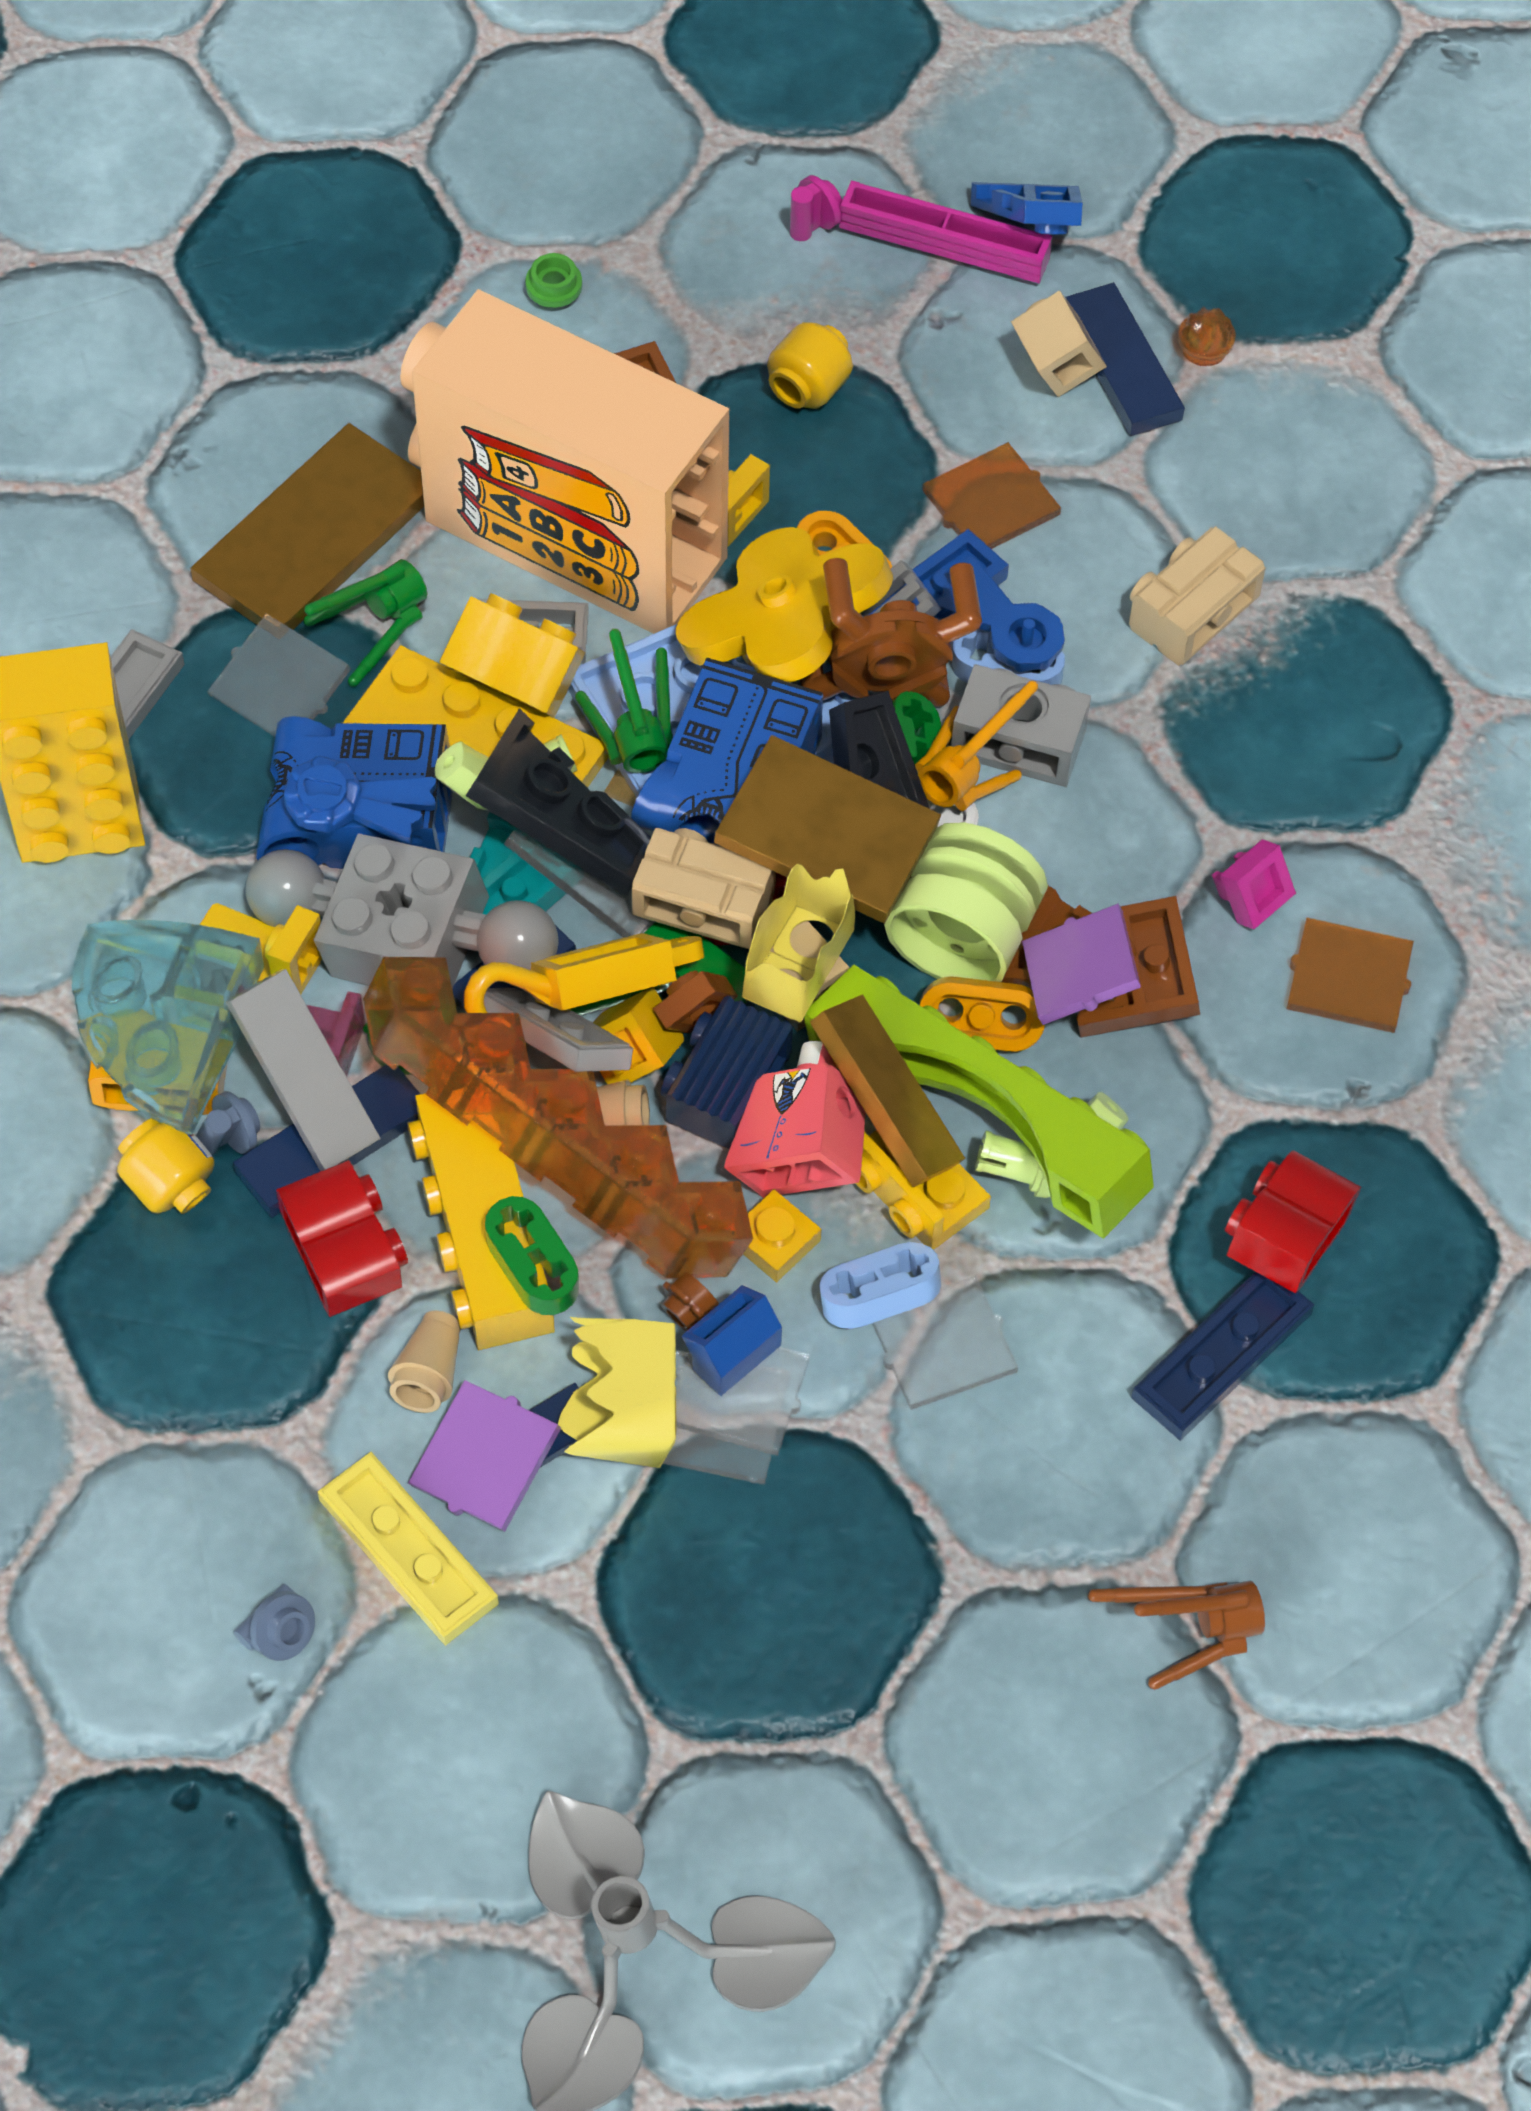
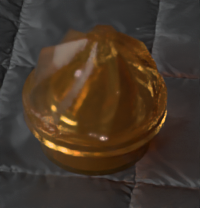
(1206, 337)

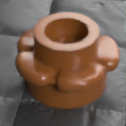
(687, 1301)

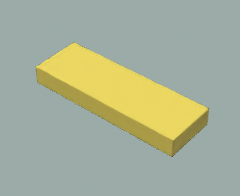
(408, 1548)

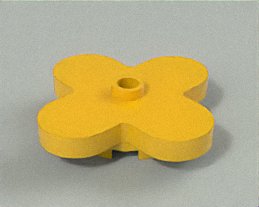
(780, 605)

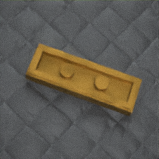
(887, 1090)

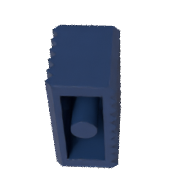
(720, 1073)

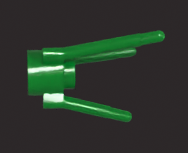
(389, 593)
(640, 738)

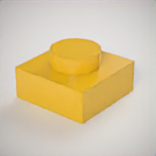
(779, 1235)

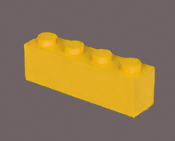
(464, 1184)

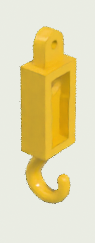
(590, 972)

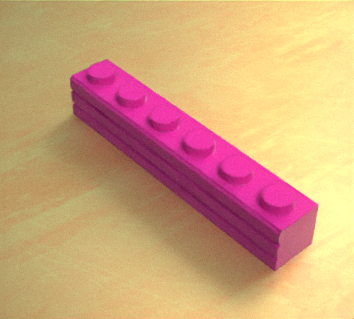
(945, 232)

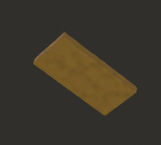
(313, 529)

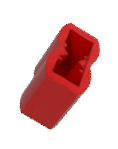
(1291, 1219)
(341, 1237)

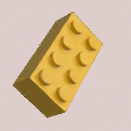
(66, 755)

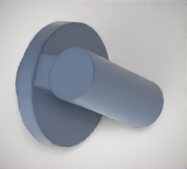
(230, 1122)
(279, 1625)

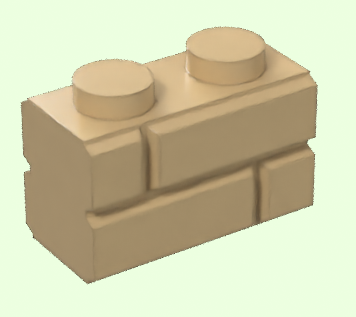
(1195, 594)
(701, 887)

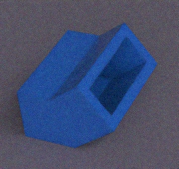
(733, 1338)

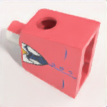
(799, 1129)

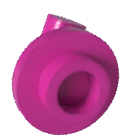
(813, 206)

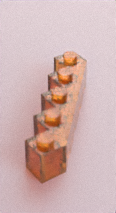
(553, 1122)

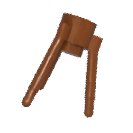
(1222, 1608)

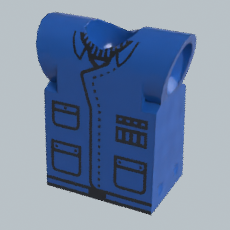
(720, 741)
(373, 755)

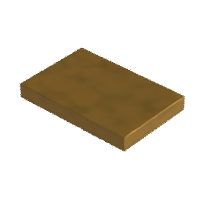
(827, 820)

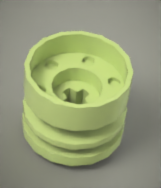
(967, 904)

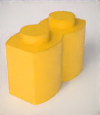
(513, 655)

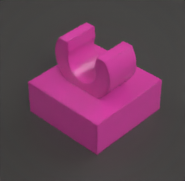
(1255, 883)

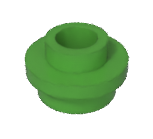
(553, 280)

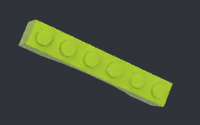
(1088, 1163)

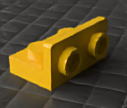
(928, 1210)

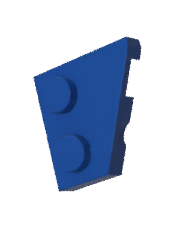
(1046, 206)

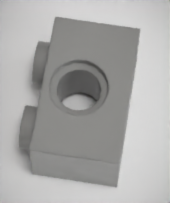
(1038, 748)

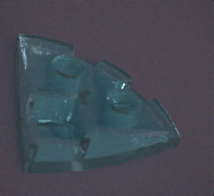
(158, 1009)

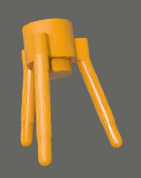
(952, 772)

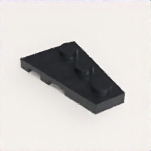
(872, 745)
(549, 803)

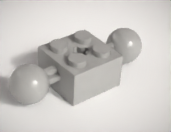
(398, 905)

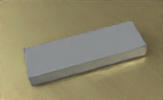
(562, 1033)
(303, 1069)

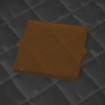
(992, 497)
(1350, 975)

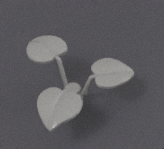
(591, 1862)

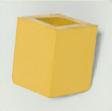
(641, 1028)

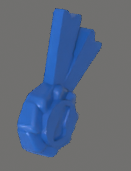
(1020, 634)
(328, 795)

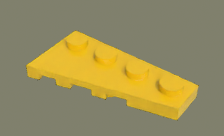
(426, 692)

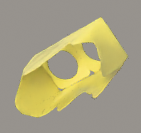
(803, 900)
(631, 1402)

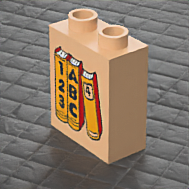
(569, 460)

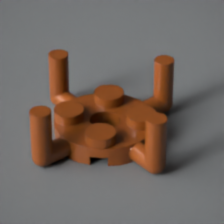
(896, 646)

